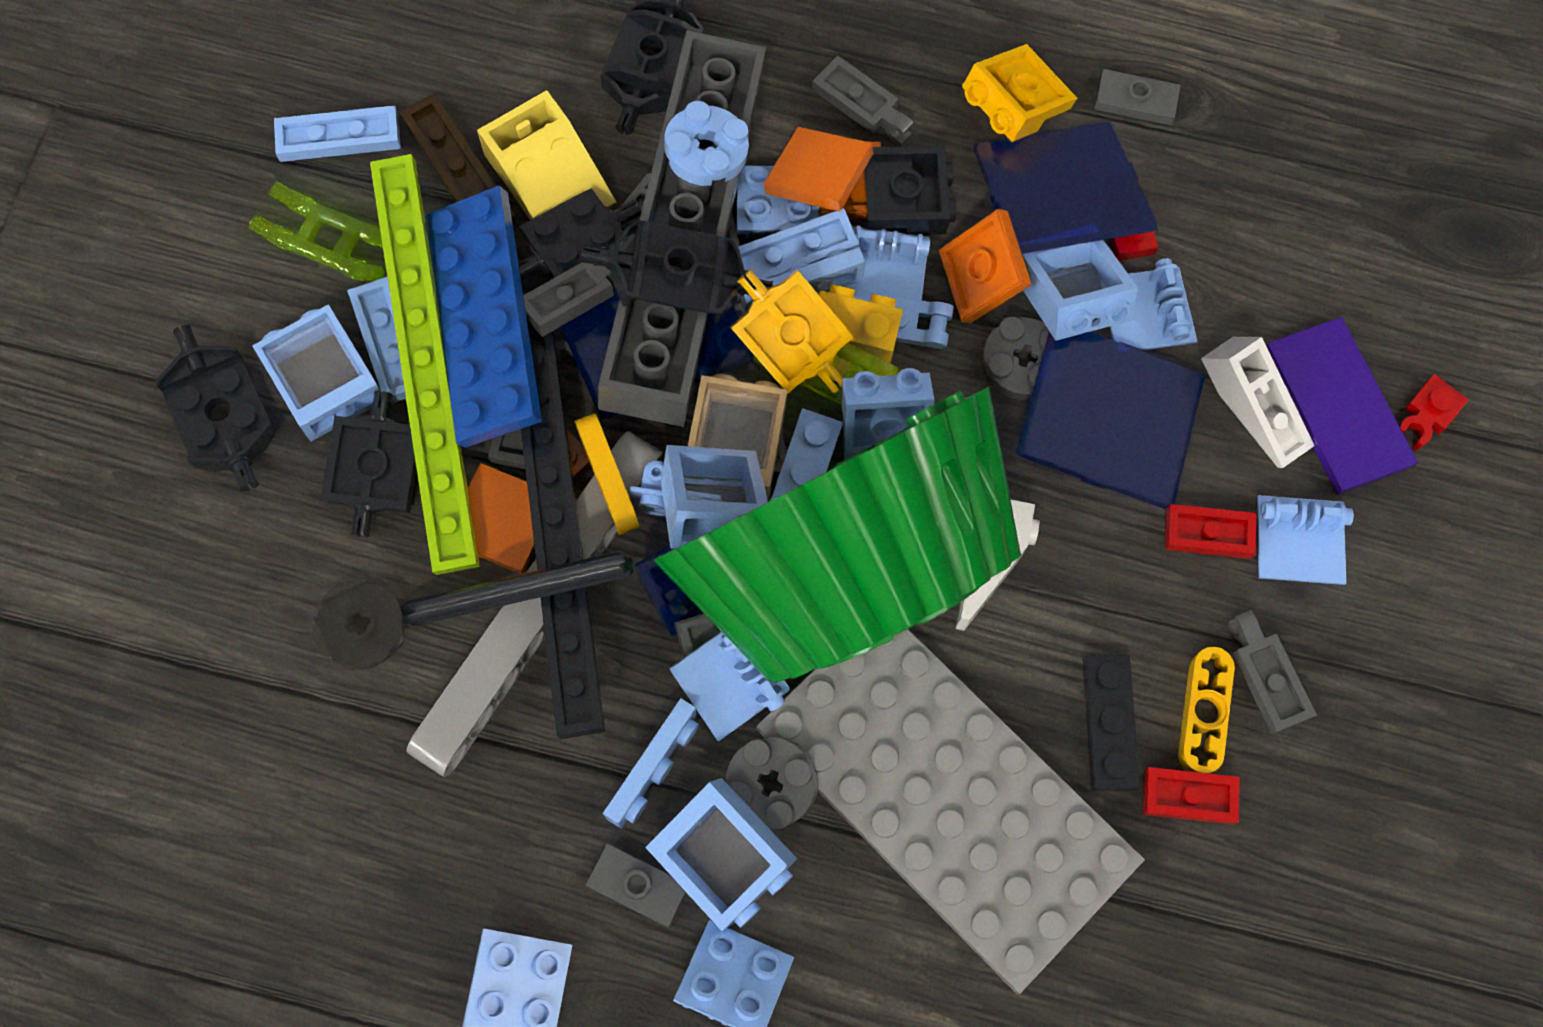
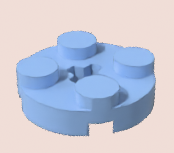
(706, 123)

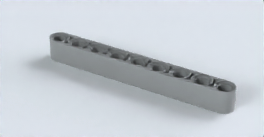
(516, 633)

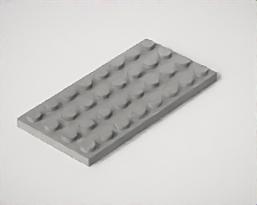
(956, 803)

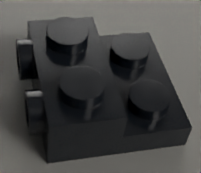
(909, 189)

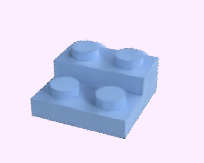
(879, 406)

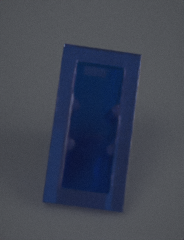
(663, 593)

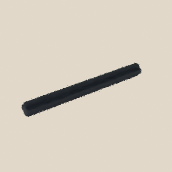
(518, 588)

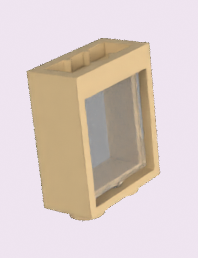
(740, 418)

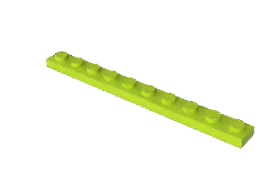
(424, 365)

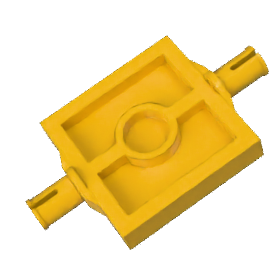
(792, 331)

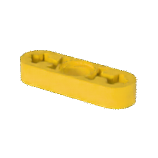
(607, 474)
(1197, 678)

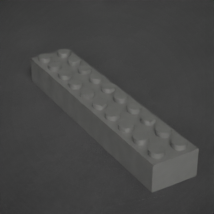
(657, 345)

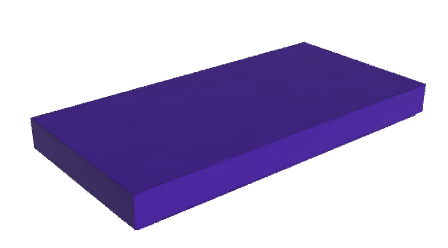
(1341, 406)

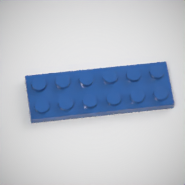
(483, 318)

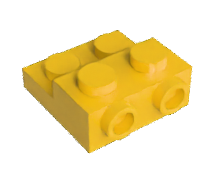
(1017, 92)
(871, 323)

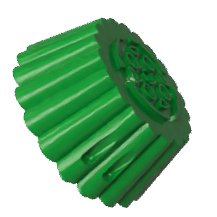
(861, 546)

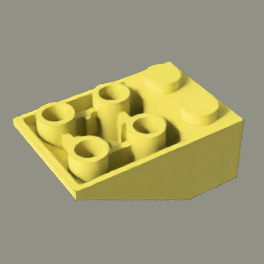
(541, 157)

